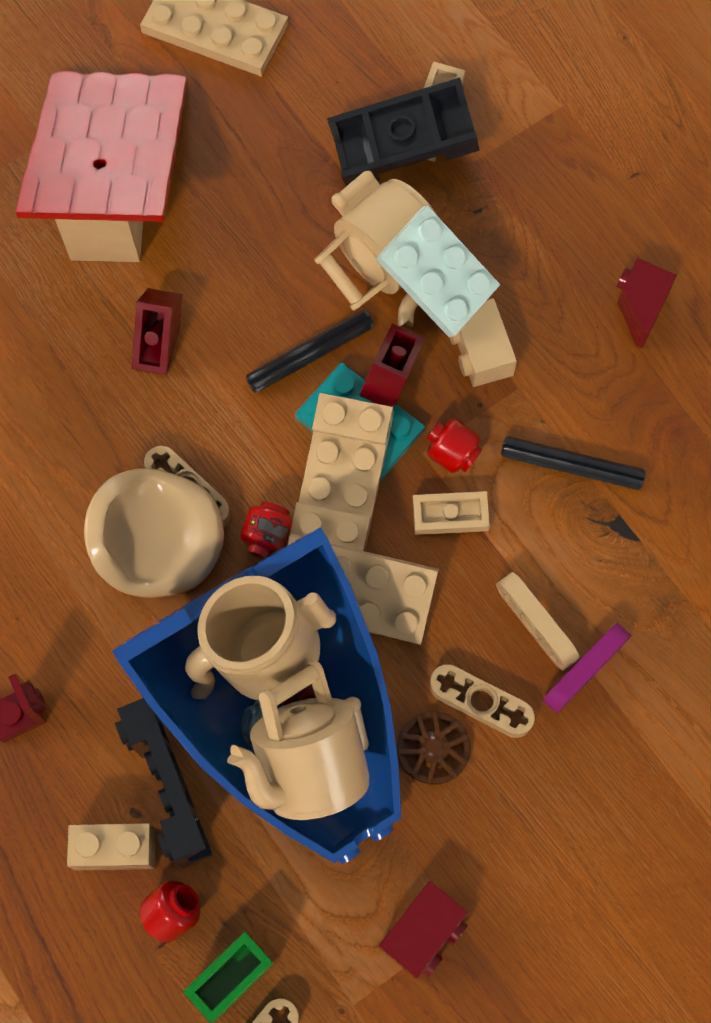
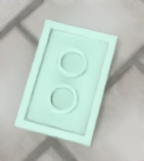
(437, 271)

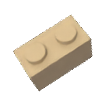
(485, 347)
(111, 847)

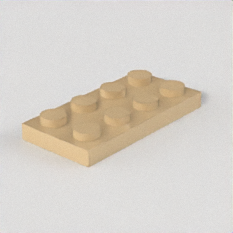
(218, 29)
(388, 591)

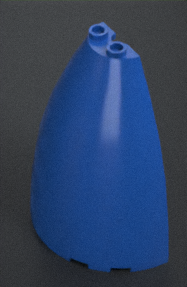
(212, 725)

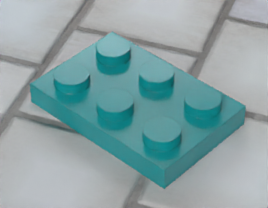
(347, 384)

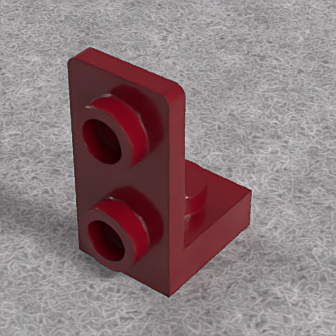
(21, 709)

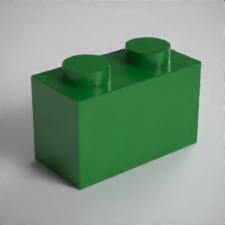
(229, 978)

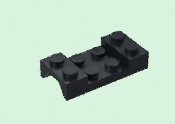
(404, 131)
(182, 832)

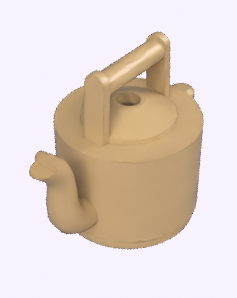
(369, 222)
(256, 636)
(305, 752)

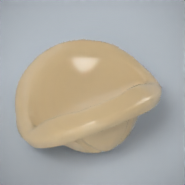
(153, 533)

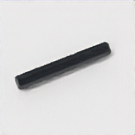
(309, 351)
(573, 463)

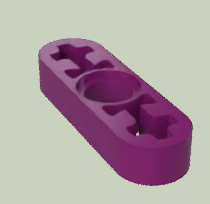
(587, 668)

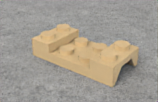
(343, 470)

